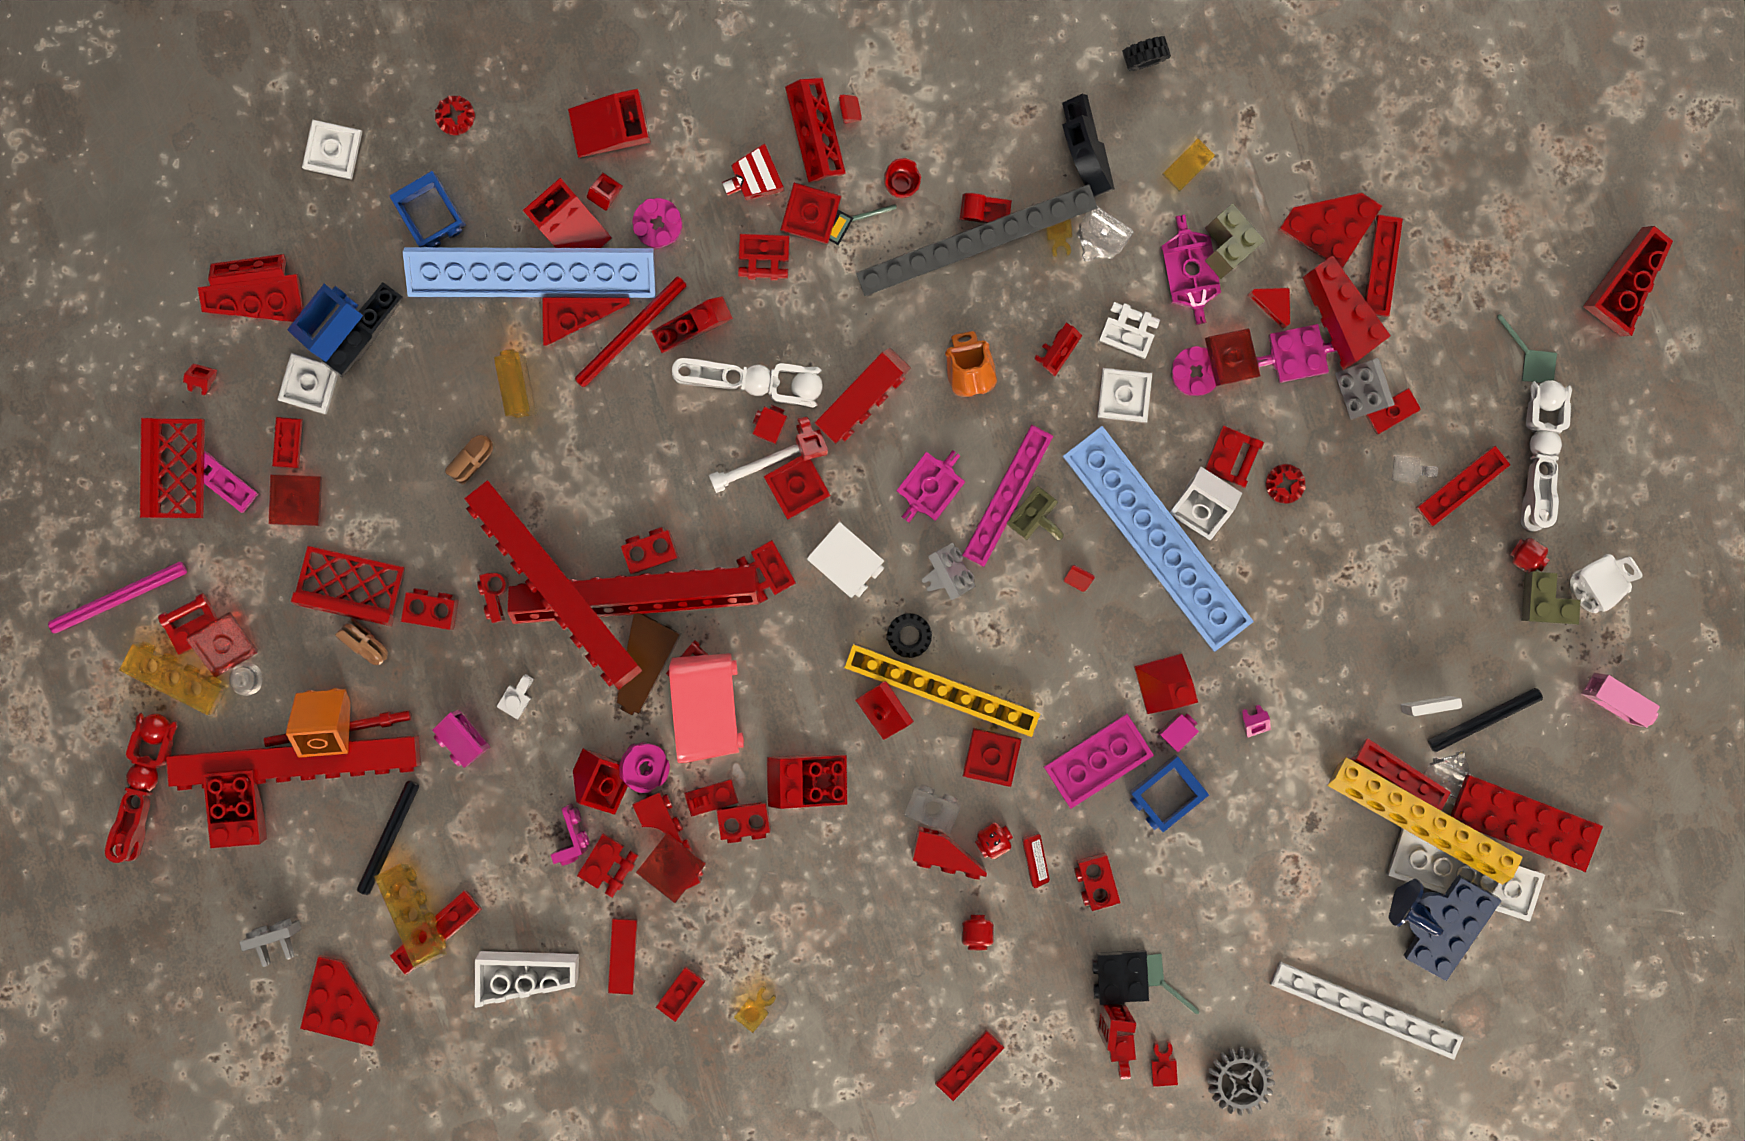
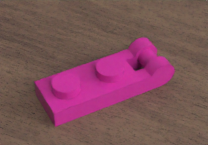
(228, 484)

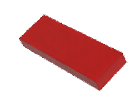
(247, 269)
(622, 956)
(969, 1065)

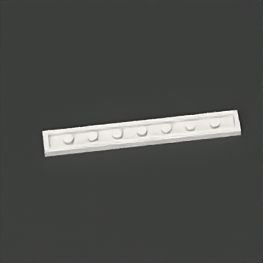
(1366, 1010)

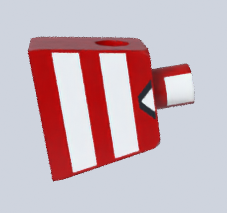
(754, 175)

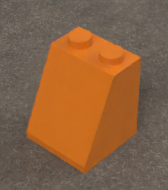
(320, 723)

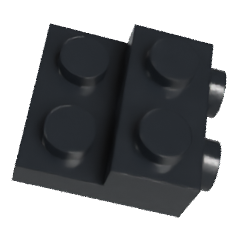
(1121, 977)

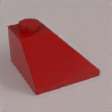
(1166, 684)
(598, 782)

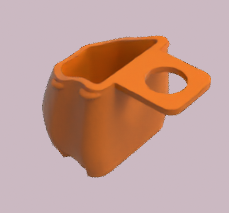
(970, 366)

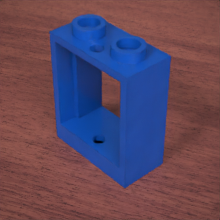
(413, 191)
(335, 328)
(1153, 820)

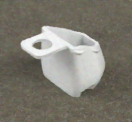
(1603, 583)

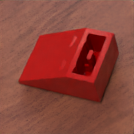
(609, 123)
(566, 219)
(806, 781)
(234, 809)
(938, 849)

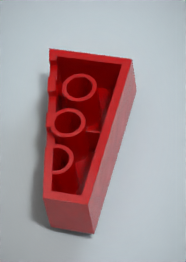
(1624, 289)
(1344, 312)
(863, 395)

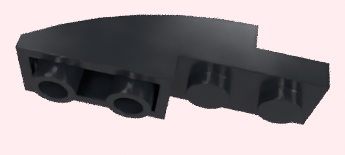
(1084, 146)
(375, 316)

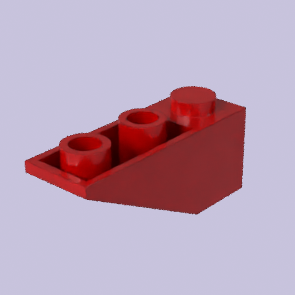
(692, 324)

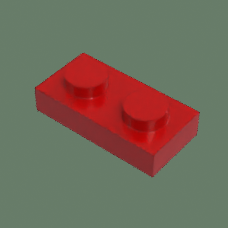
(680, 994)

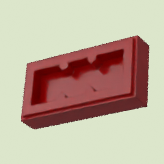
(1385, 418)
(287, 442)

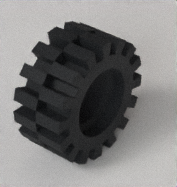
(1146, 53)
(920, 646)

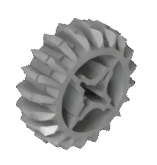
(1234, 1091)

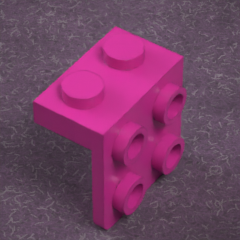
(579, 838)

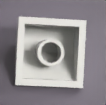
(1206, 503)

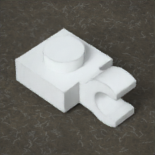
(515, 699)

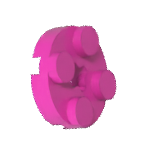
(651, 210)
(1181, 372)
(637, 755)

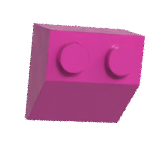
(460, 738)

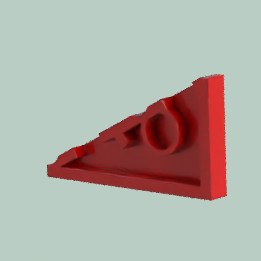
(570, 314)

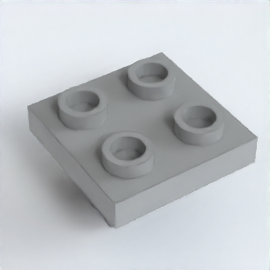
(1364, 388)
(949, 572)
(261, 936)

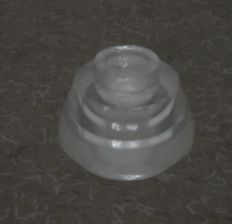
(252, 680)

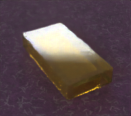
(1188, 165)

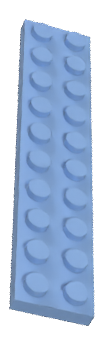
(530, 272)
(1158, 539)

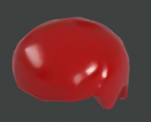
(902, 178)

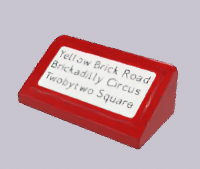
(1035, 860)

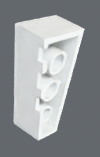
(521, 974)

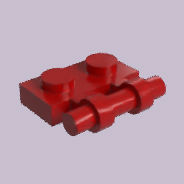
(763, 248)
(772, 567)
(600, 862)

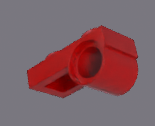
(982, 208)
(493, 609)

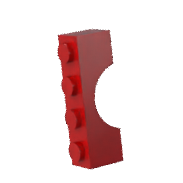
(656, 813)

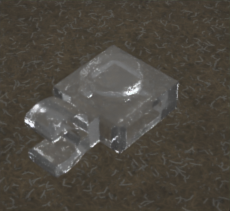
(1409, 469)

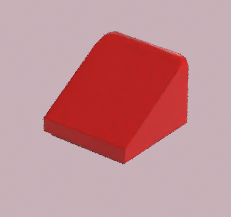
(850, 108)
(604, 191)
(1078, 578)

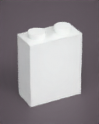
(846, 560)

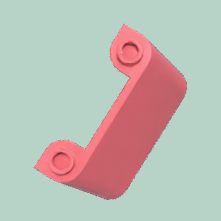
(704, 707)

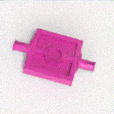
(1297, 353)
(930, 486)

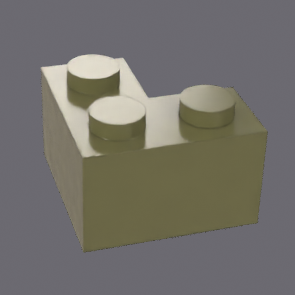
(1236, 240)
(1541, 601)

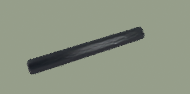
(1485, 720)
(388, 837)

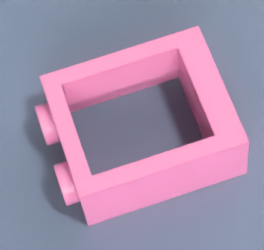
(1621, 700)

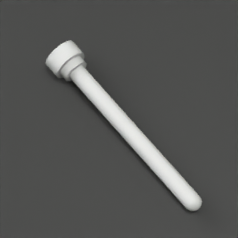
(721, 480)

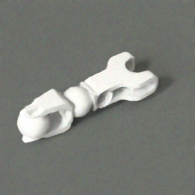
(755, 379)
(1545, 445)

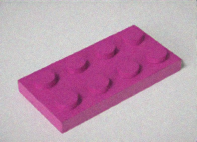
(1098, 761)

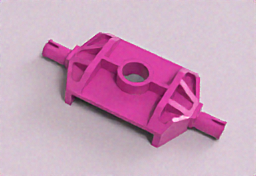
(1184, 288)

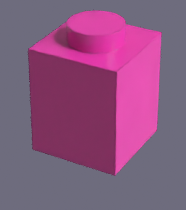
(1179, 731)

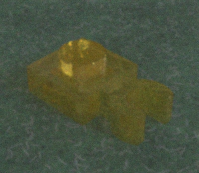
(1059, 233)
(753, 1012)

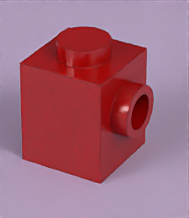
(769, 423)

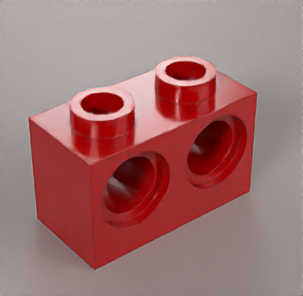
(651, 556)
(429, 615)
(742, 814)
(1103, 879)

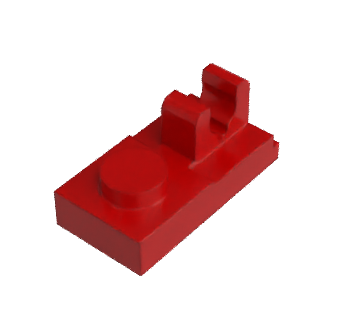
(1062, 346)
(711, 797)

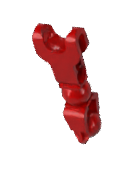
(141, 778)

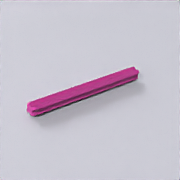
(117, 597)

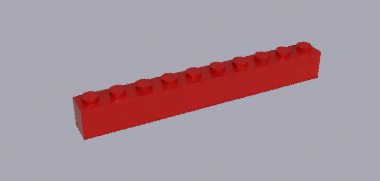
(553, 585)
(646, 593)
(284, 763)

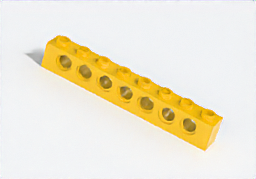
(942, 690)
(1425, 821)

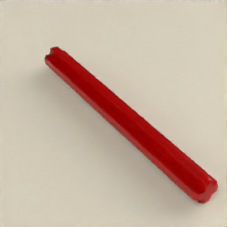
(630, 332)

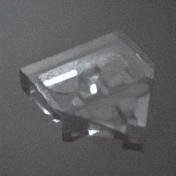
(1102, 235)
(1449, 773)

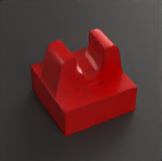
(200, 377)

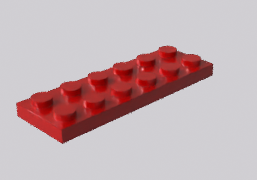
(1526, 823)

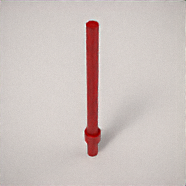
(384, 720)

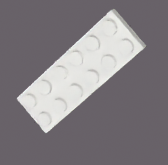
(1438, 870)

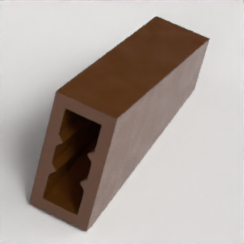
(650, 647)

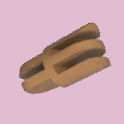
(470, 459)
(362, 642)

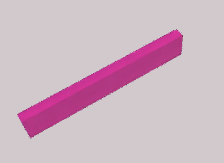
(1007, 495)

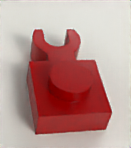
(1164, 1069)

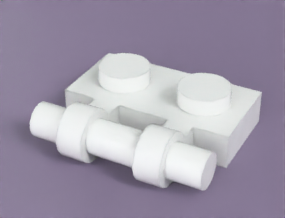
(1126, 337)

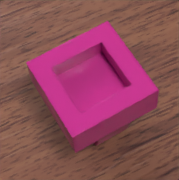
(1256, 723)

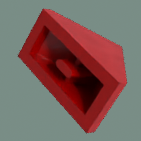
(1274, 303)

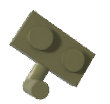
(1034, 513)

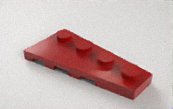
(261, 298)

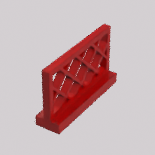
(151, 468)
(344, 607)

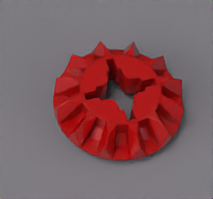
(464, 120)
(1280, 494)

